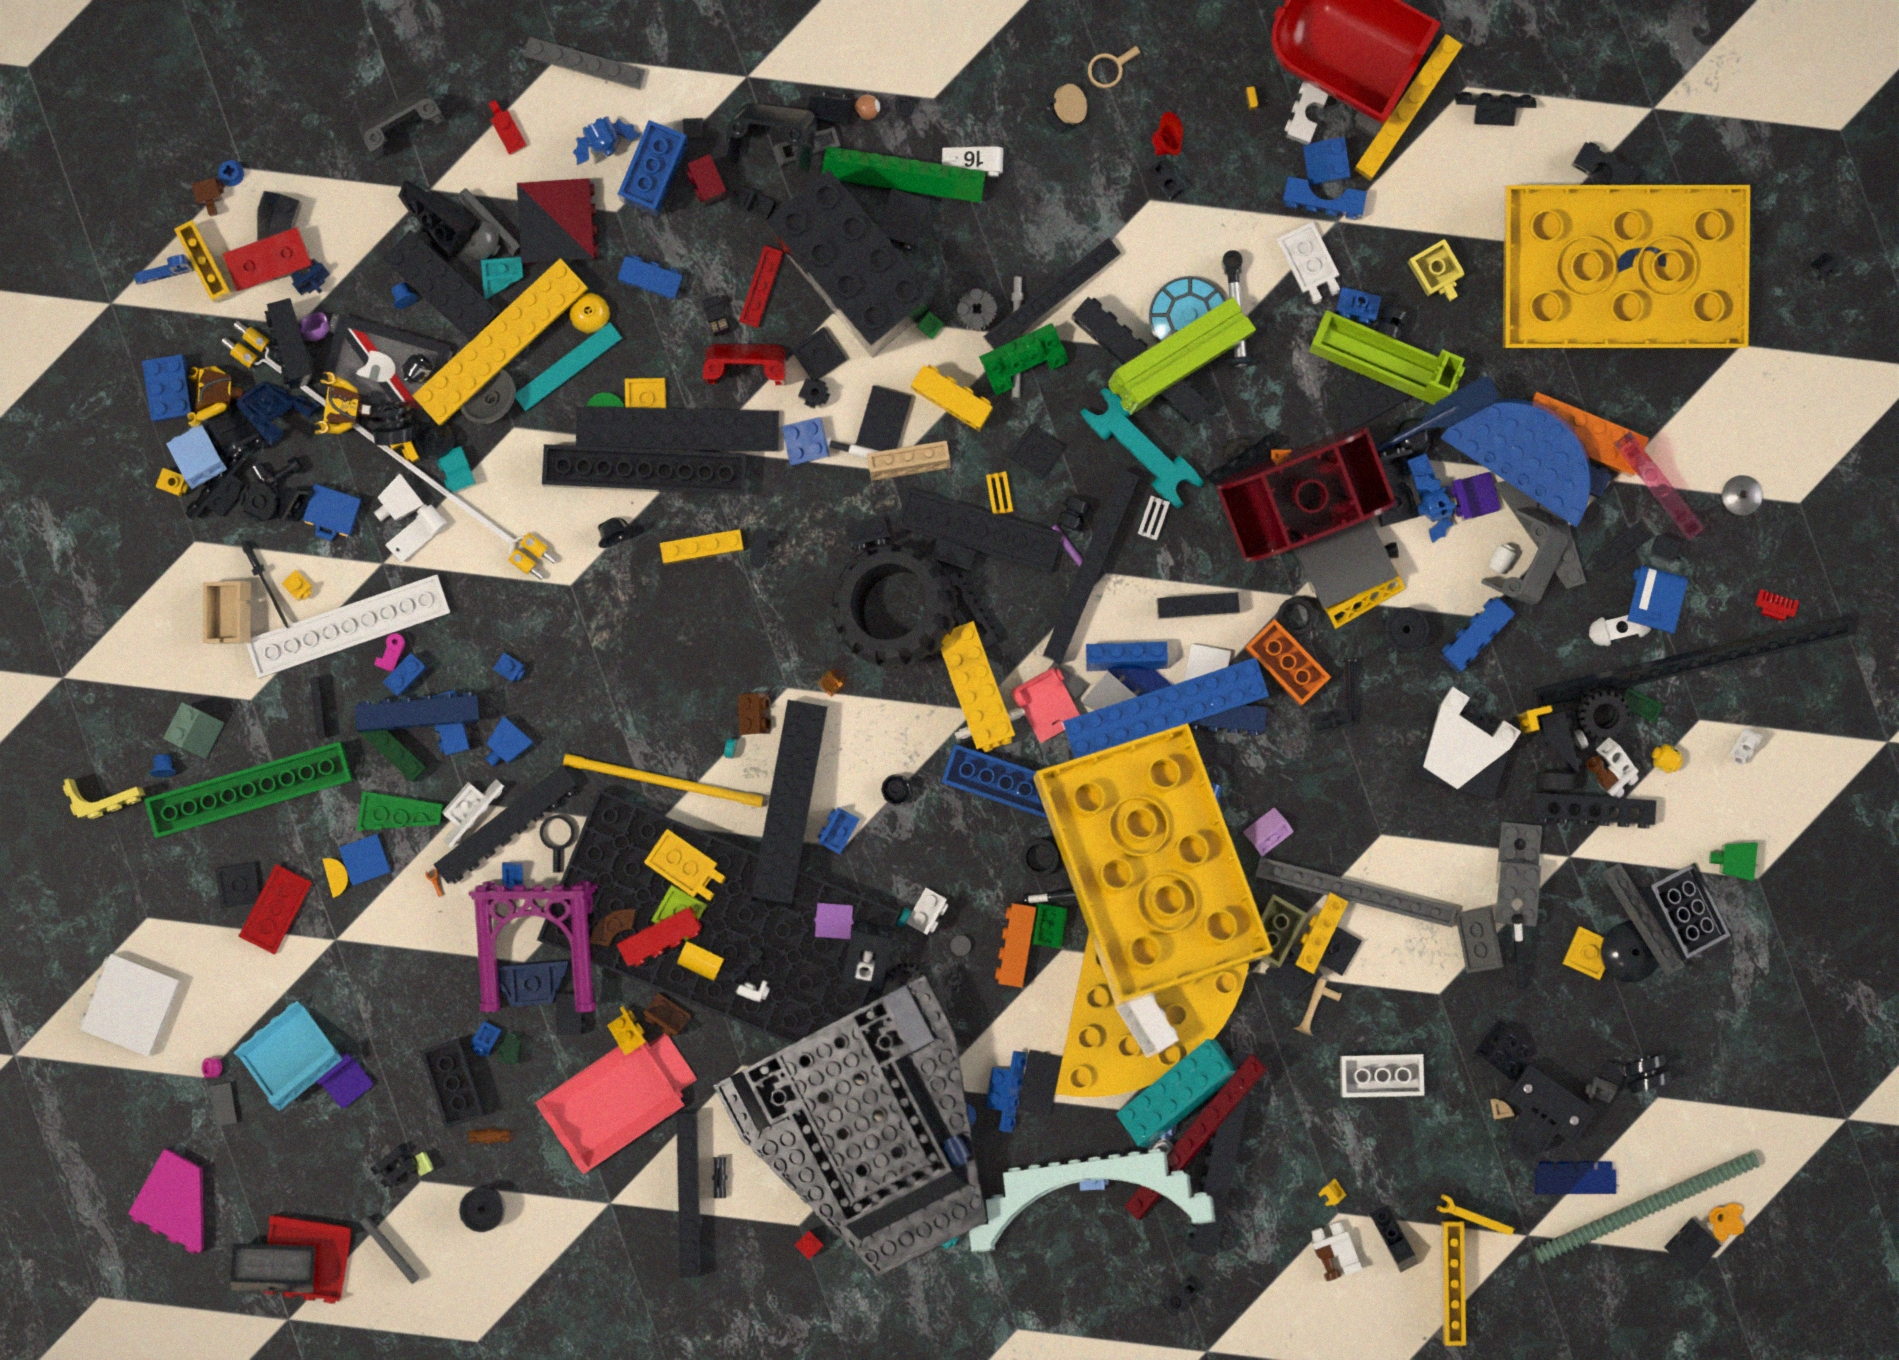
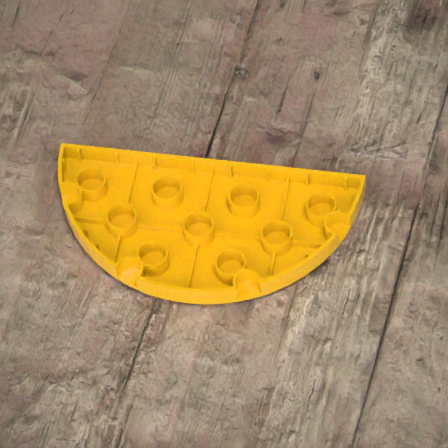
(1102, 1052)

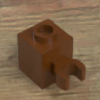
(208, 193)

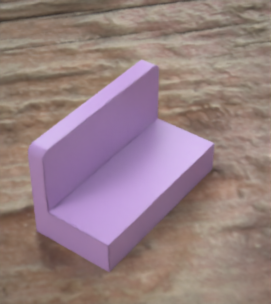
(1268, 831)

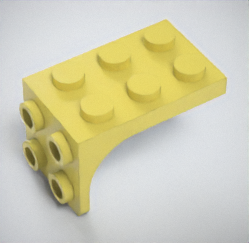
(85, 809)

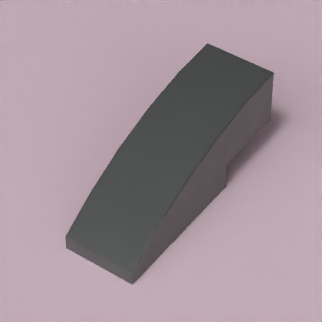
(787, 153)

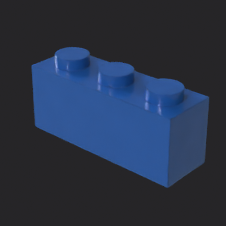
(650, 277)
(453, 736)

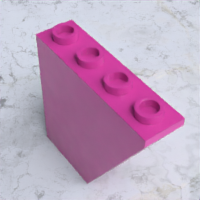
(173, 1201)

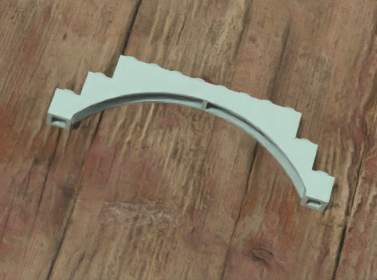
(1026, 1186)

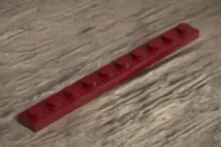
(1201, 1130)

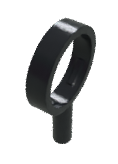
(557, 850)

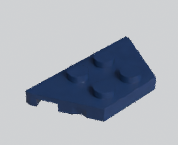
(532, 982)

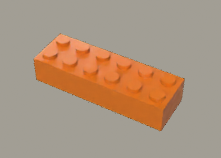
(1596, 434)

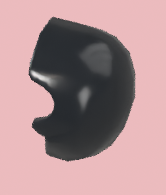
(896, 789)

